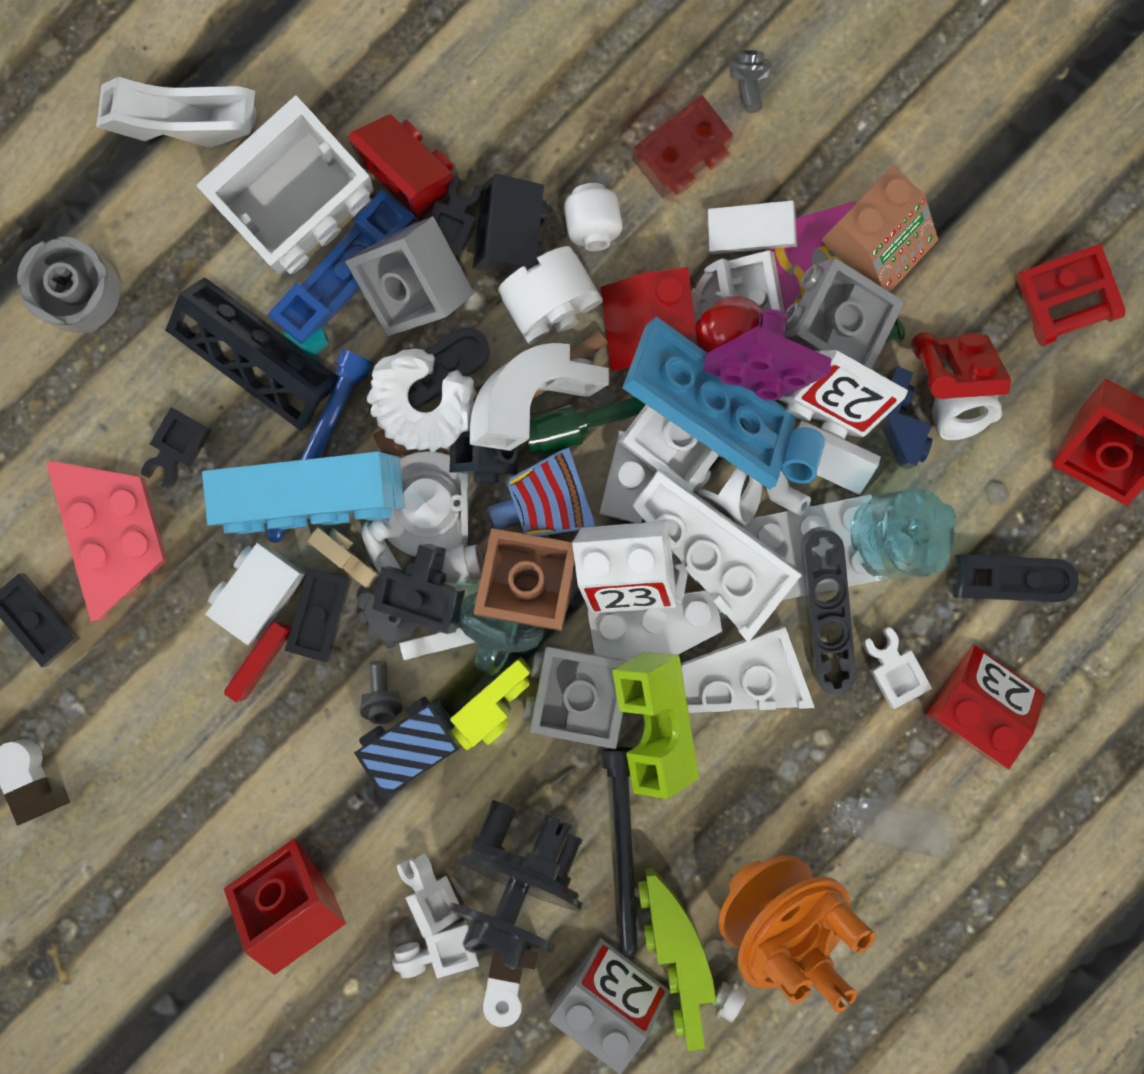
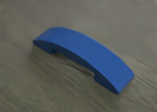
(331, 284)

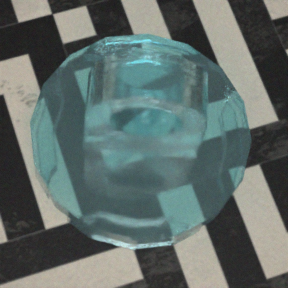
(495, 637)

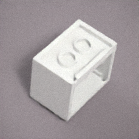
(288, 187)

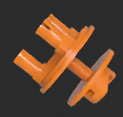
(790, 927)

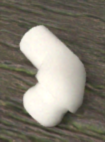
(788, 497)
(377, 549)

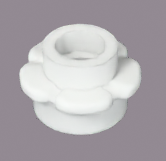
(729, 1000)

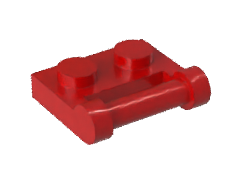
(1065, 281)
(972, 360)

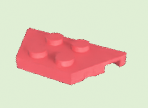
(108, 532)

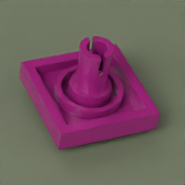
(767, 360)

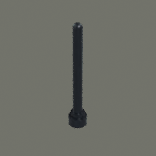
(617, 767)

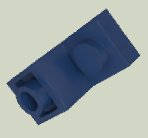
(904, 434)

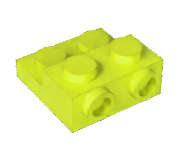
(487, 713)

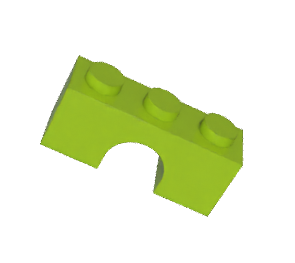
(666, 754)

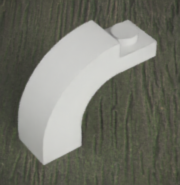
(503, 404)

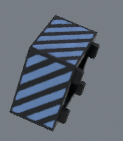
(408, 747)

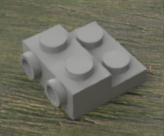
(842, 312)
(574, 696)

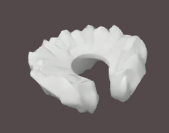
(401, 422)

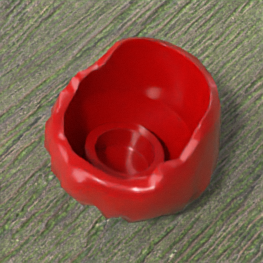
(726, 321)

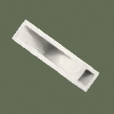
(191, 114)

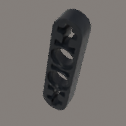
(821, 612)

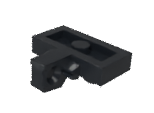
(420, 592)

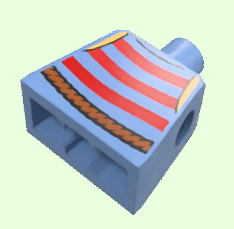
(545, 499)

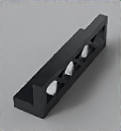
(253, 345)

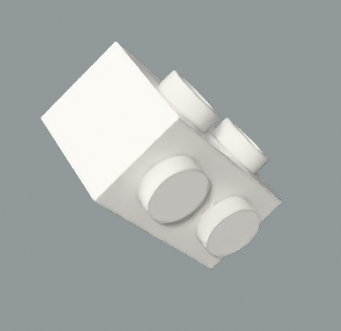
(254, 593)

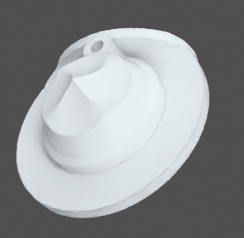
(433, 504)

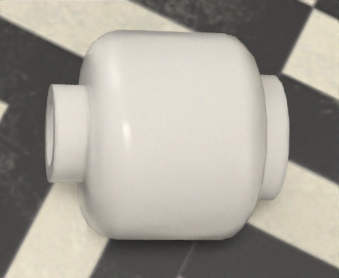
(593, 216)

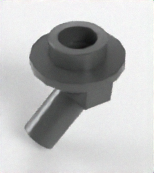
(748, 69)
(380, 700)

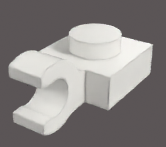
(431, 895)

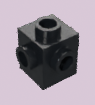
(486, 462)

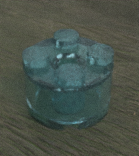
(904, 534)

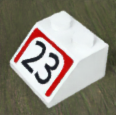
(846, 400)
(625, 567)

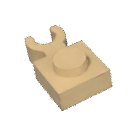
(336, 548)

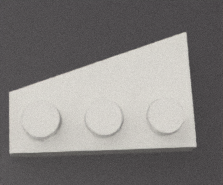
(655, 630)
(747, 676)

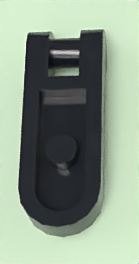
(462, 351)
(1016, 578)

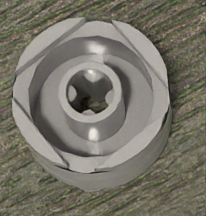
(44, 279)

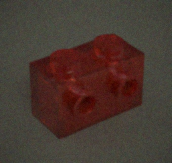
(683, 148)

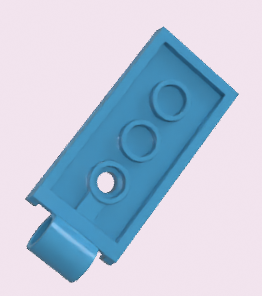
(672, 381)

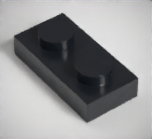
(318, 614)
(34, 620)

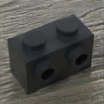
(509, 225)

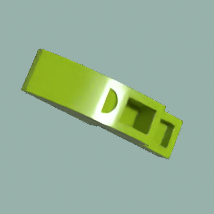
(677, 942)

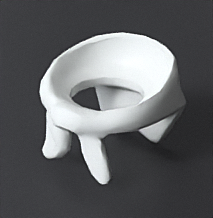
(952, 428)
(730, 503)

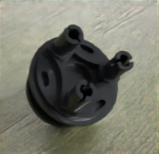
(536, 874)

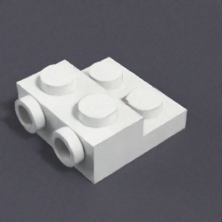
(669, 448)

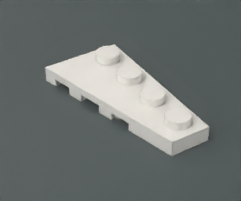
(725, 559)

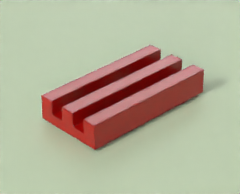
(257, 661)

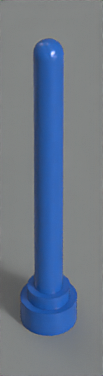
(350, 371)

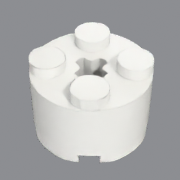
(549, 294)

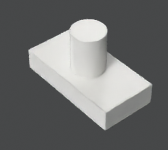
(624, 484)

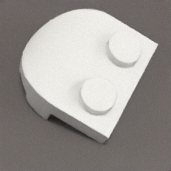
(747, 277)

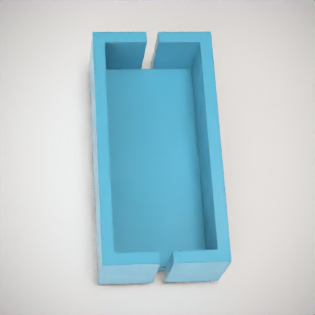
(301, 490)

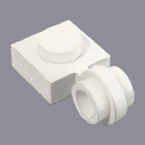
(443, 950)

